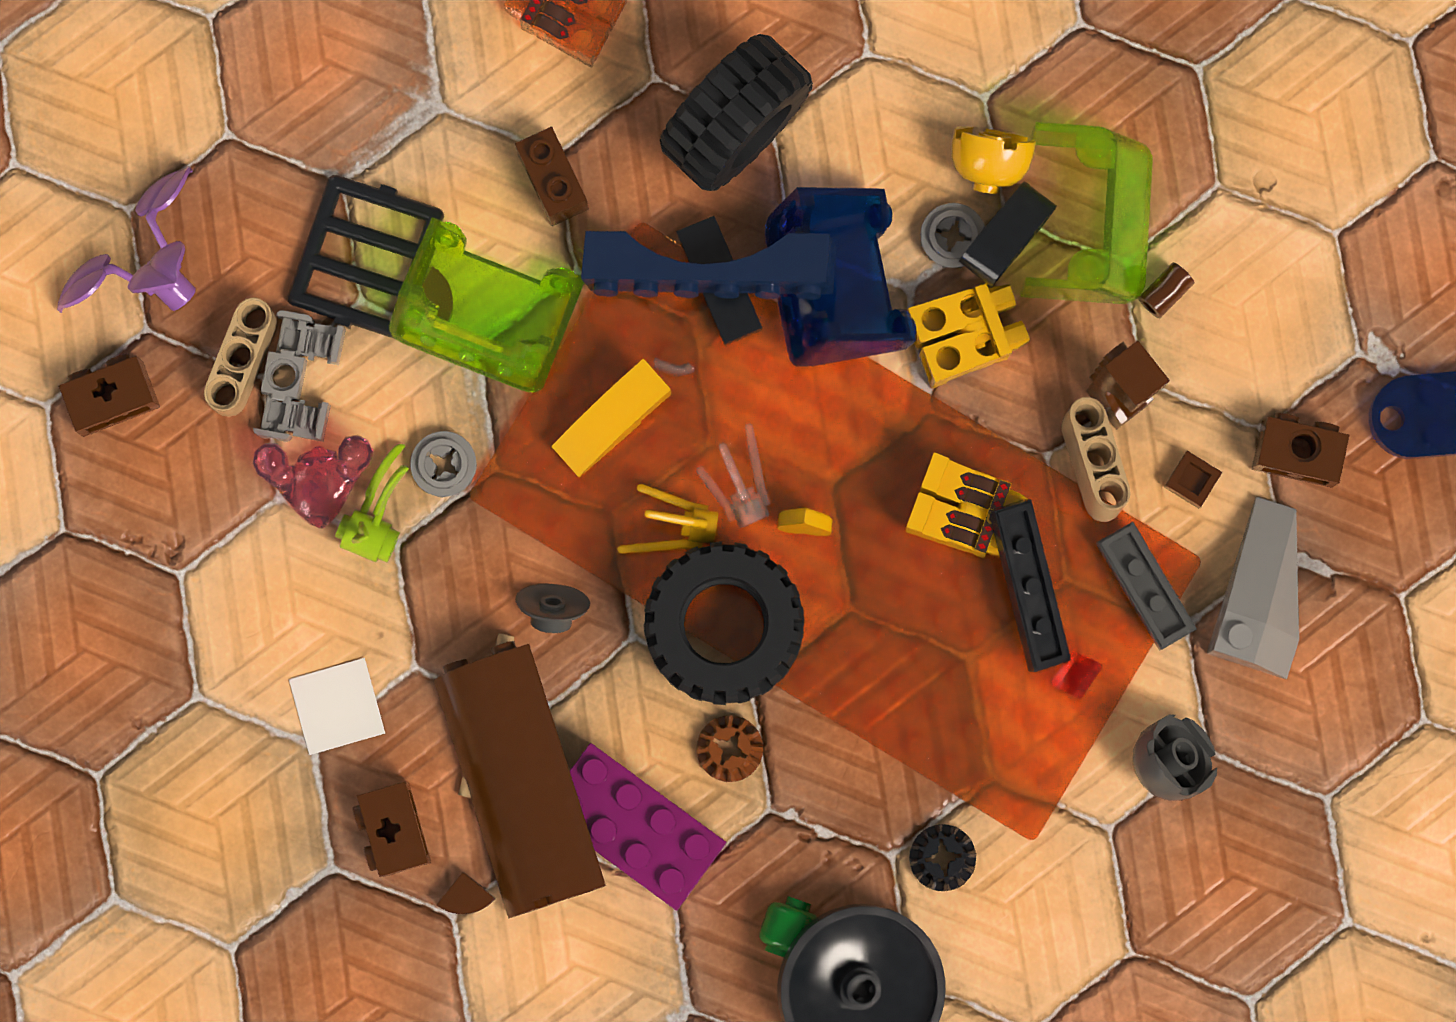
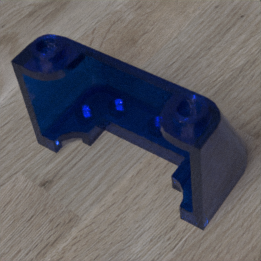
(859, 313)

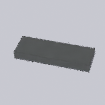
(1146, 586)

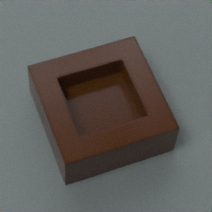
(1193, 479)

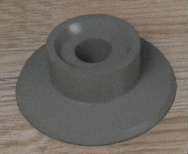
(552, 606)

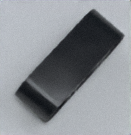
(1007, 233)

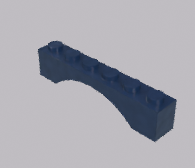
(792, 265)

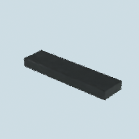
(1029, 585)

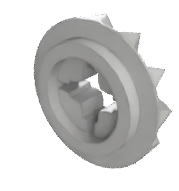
(941, 220)
(440, 445)

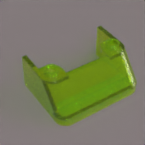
(1119, 269)

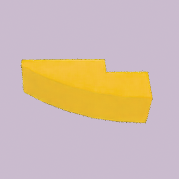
(612, 418)

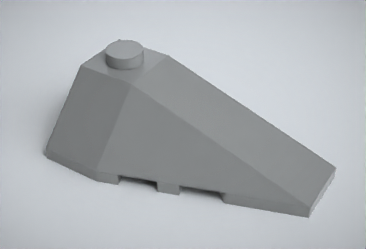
(1261, 601)

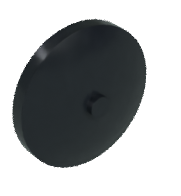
(861, 968)

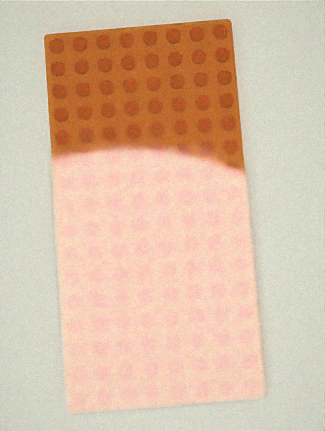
(898, 630)

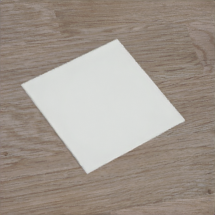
(337, 706)

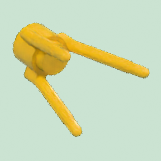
(698, 524)

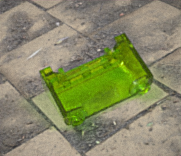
(483, 311)

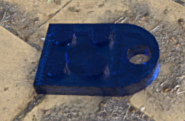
(1426, 413)

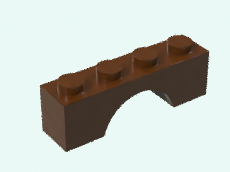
(1126, 382)

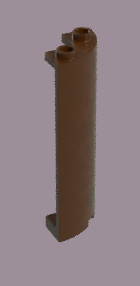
(518, 779)

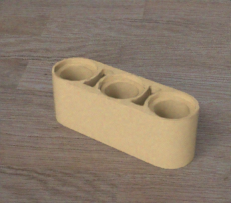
(238, 337)
(1096, 440)

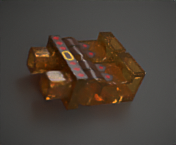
(569, 25)

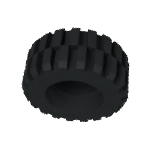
(735, 112)
(724, 566)

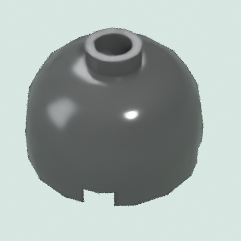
(1174, 759)

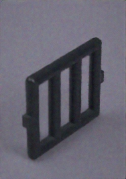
(326, 222)

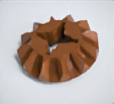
(736, 767)

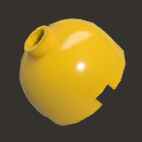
(991, 157)

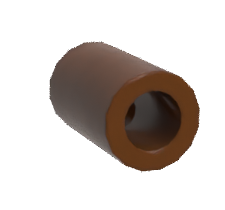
(1166, 290)

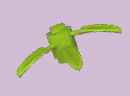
(367, 534)

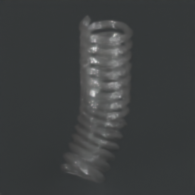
(680, 369)

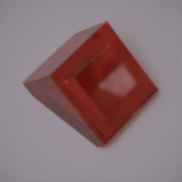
(1076, 676)

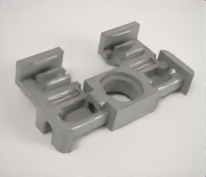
(295, 341)

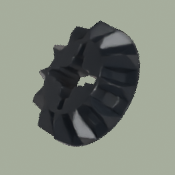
(930, 873)

